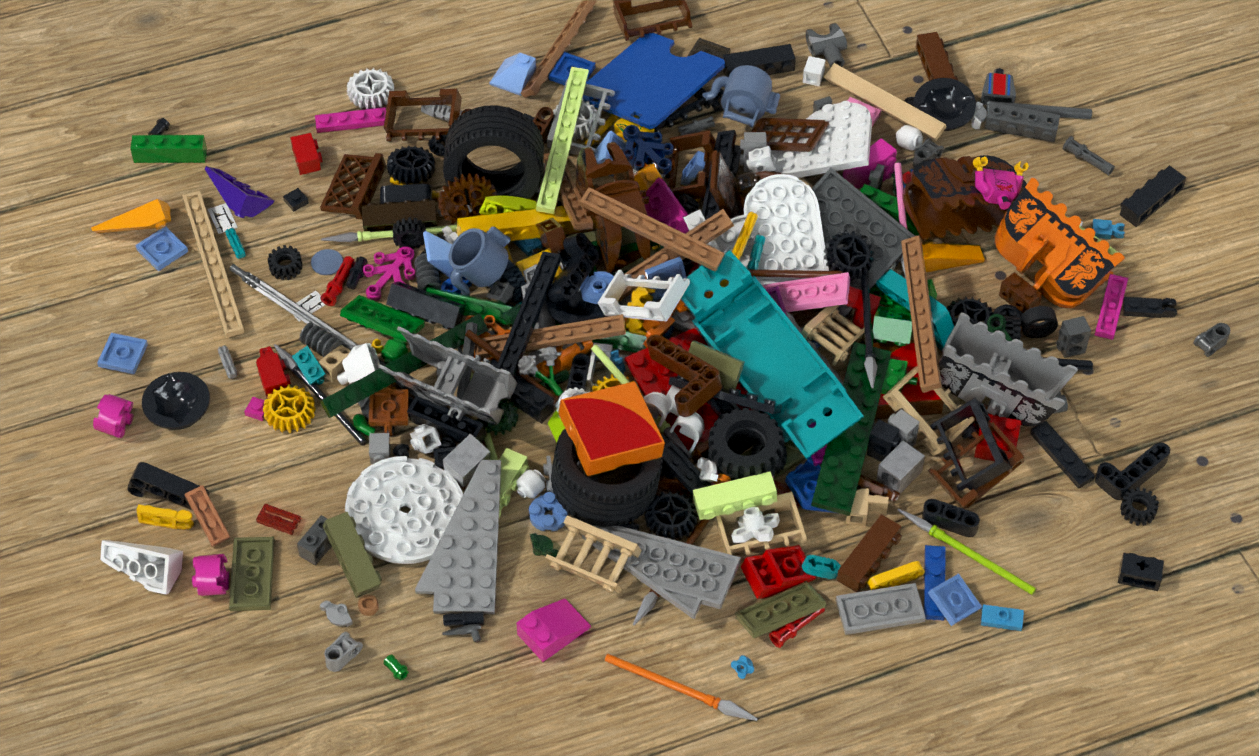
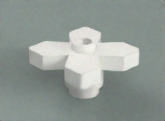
(755, 525)

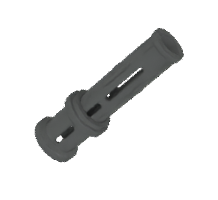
(1081, 151)

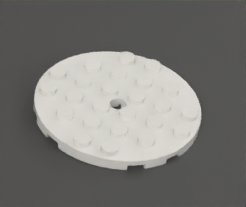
(395, 483)

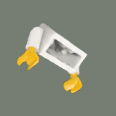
(361, 362)

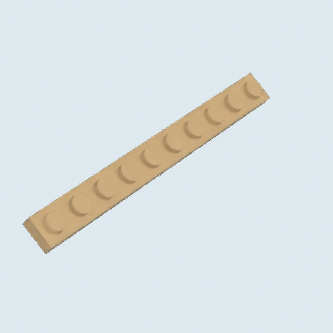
(213, 264)

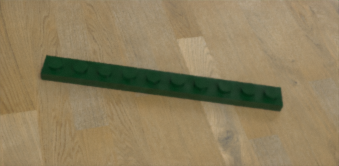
(407, 363)

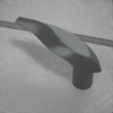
(467, 629)

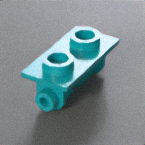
(309, 366)

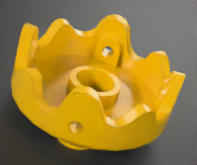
(638, 299)

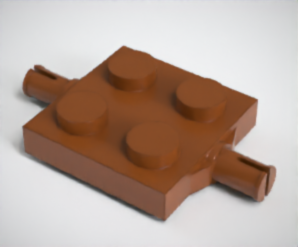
(389, 408)

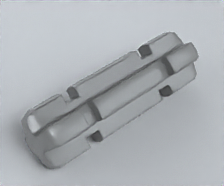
(227, 362)

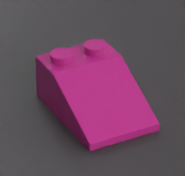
(880, 153)
(551, 628)

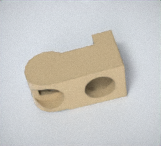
(333, 361)

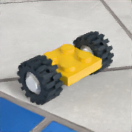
(515, 277)

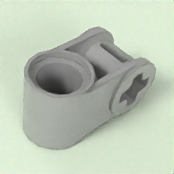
(344, 650)

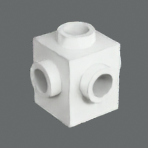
(761, 160)
(430, 441)

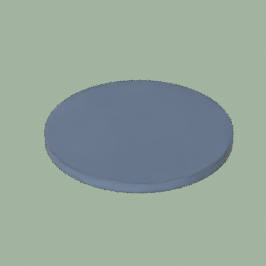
(326, 262)

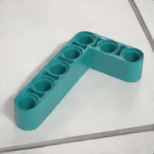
(896, 288)

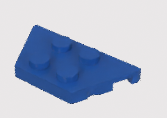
(803, 484)

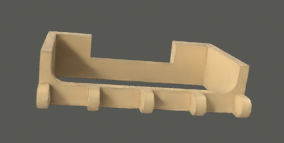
(898, 401)
(784, 503)

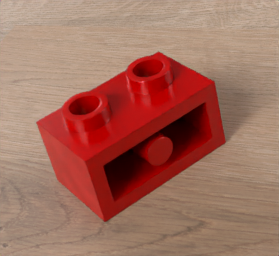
(306, 153)

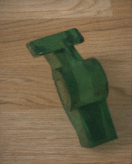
(542, 545)

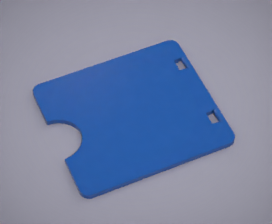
(652, 80)

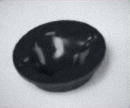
(946, 101)
(574, 309)
(175, 400)

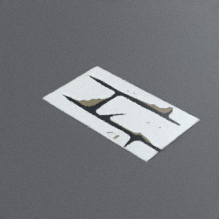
(222, 218)
(311, 303)

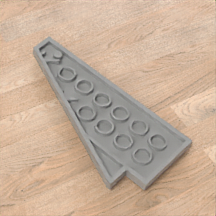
(677, 570)

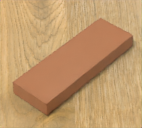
(207, 516)

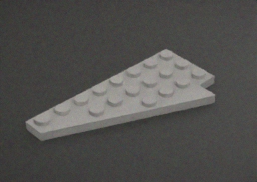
(465, 560)

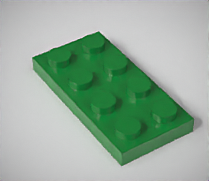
(380, 317)

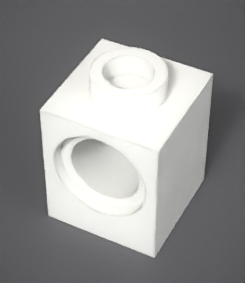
(814, 71)

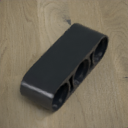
(402, 193)
(579, 372)
(960, 516)

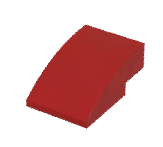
(775, 571)

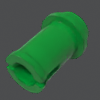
(399, 671)

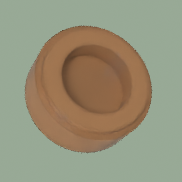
(368, 605)

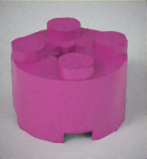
(113, 415)
(210, 575)

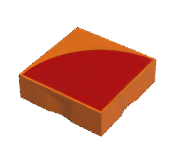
(611, 428)

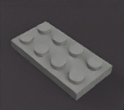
(880, 608)

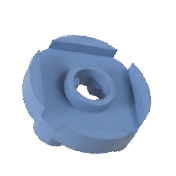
(588, 287)
(547, 522)

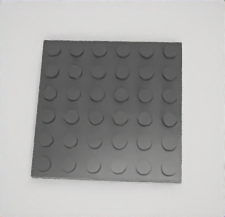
(846, 208)

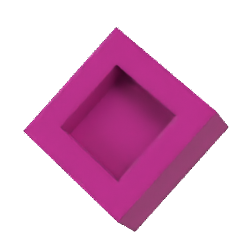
(255, 409)

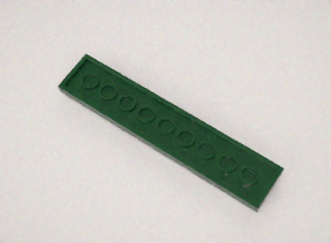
(846, 452)

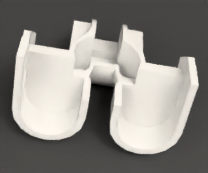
(660, 404)

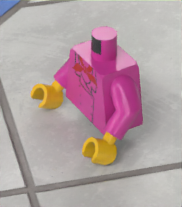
(998, 185)

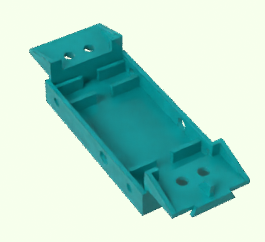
(777, 358)

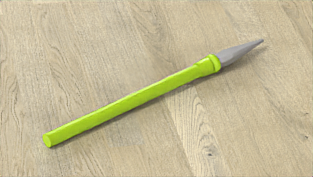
(941, 535)

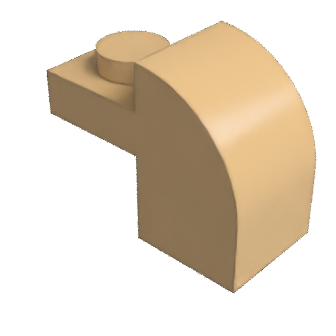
(864, 504)

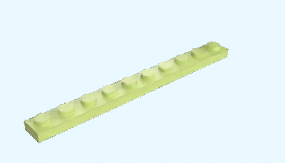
(562, 140)

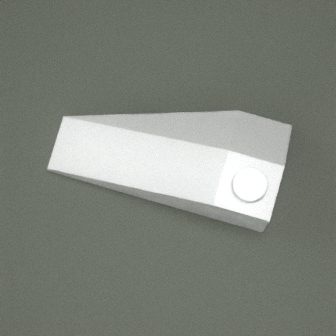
(149, 565)

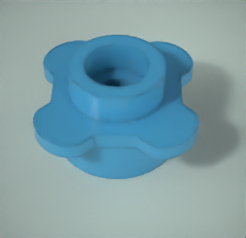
(746, 663)

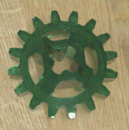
(507, 421)

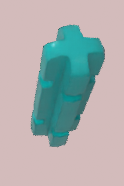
(235, 243)
(756, 252)

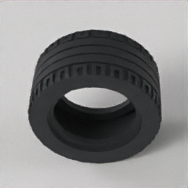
(502, 128)
(599, 502)

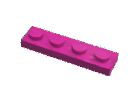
(350, 120)
(1111, 306)

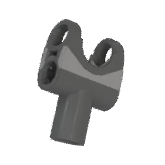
(827, 45)

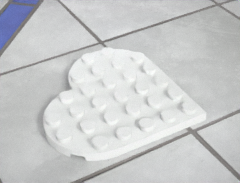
(840, 147)
(789, 223)

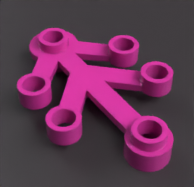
(403, 256)

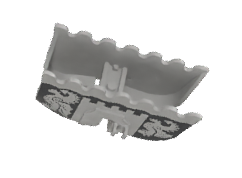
(1014, 378)
(483, 392)

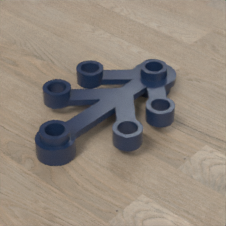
(633, 134)

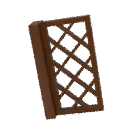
(366, 186)

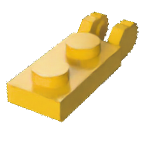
(164, 517)

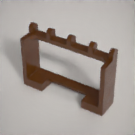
(624, 8)
(401, 98)
(685, 142)
(974, 495)

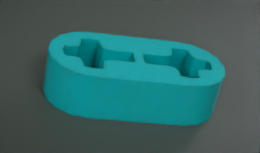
(821, 566)

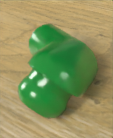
(361, 424)

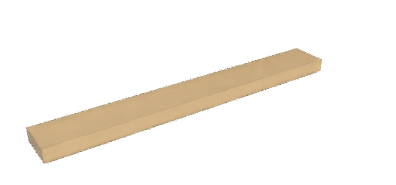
(885, 101)

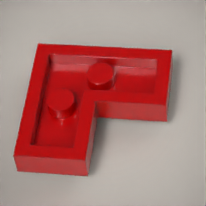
(855, 302)

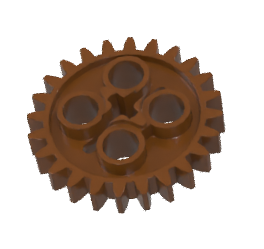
(453, 200)

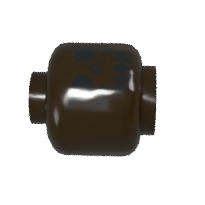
(745, 183)

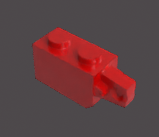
(271, 371)

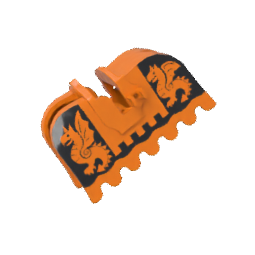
(1070, 256)

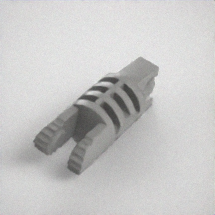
(437, 111)

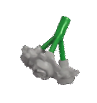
(527, 365)

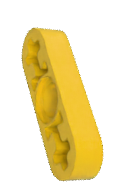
(897, 576)

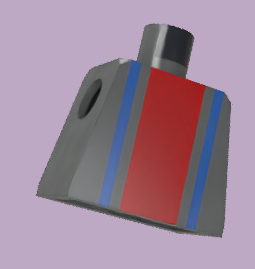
(998, 88)

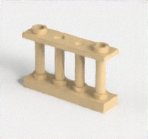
(824, 319)
(592, 535)

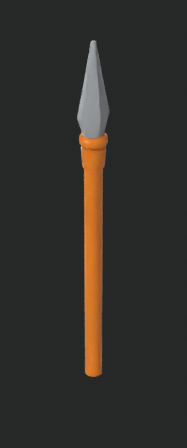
(725, 706)

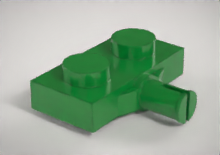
(895, 372)

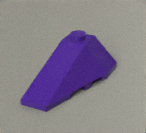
(238, 195)

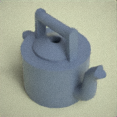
(745, 94)
(479, 258)

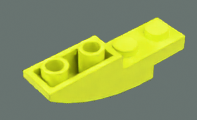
(506, 204)

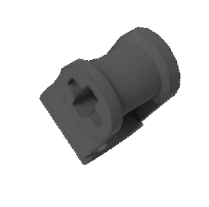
(927, 151)
(1213, 338)

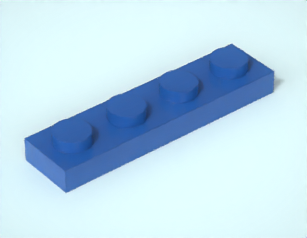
(934, 575)

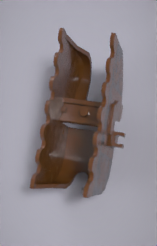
(623, 189)
(946, 199)

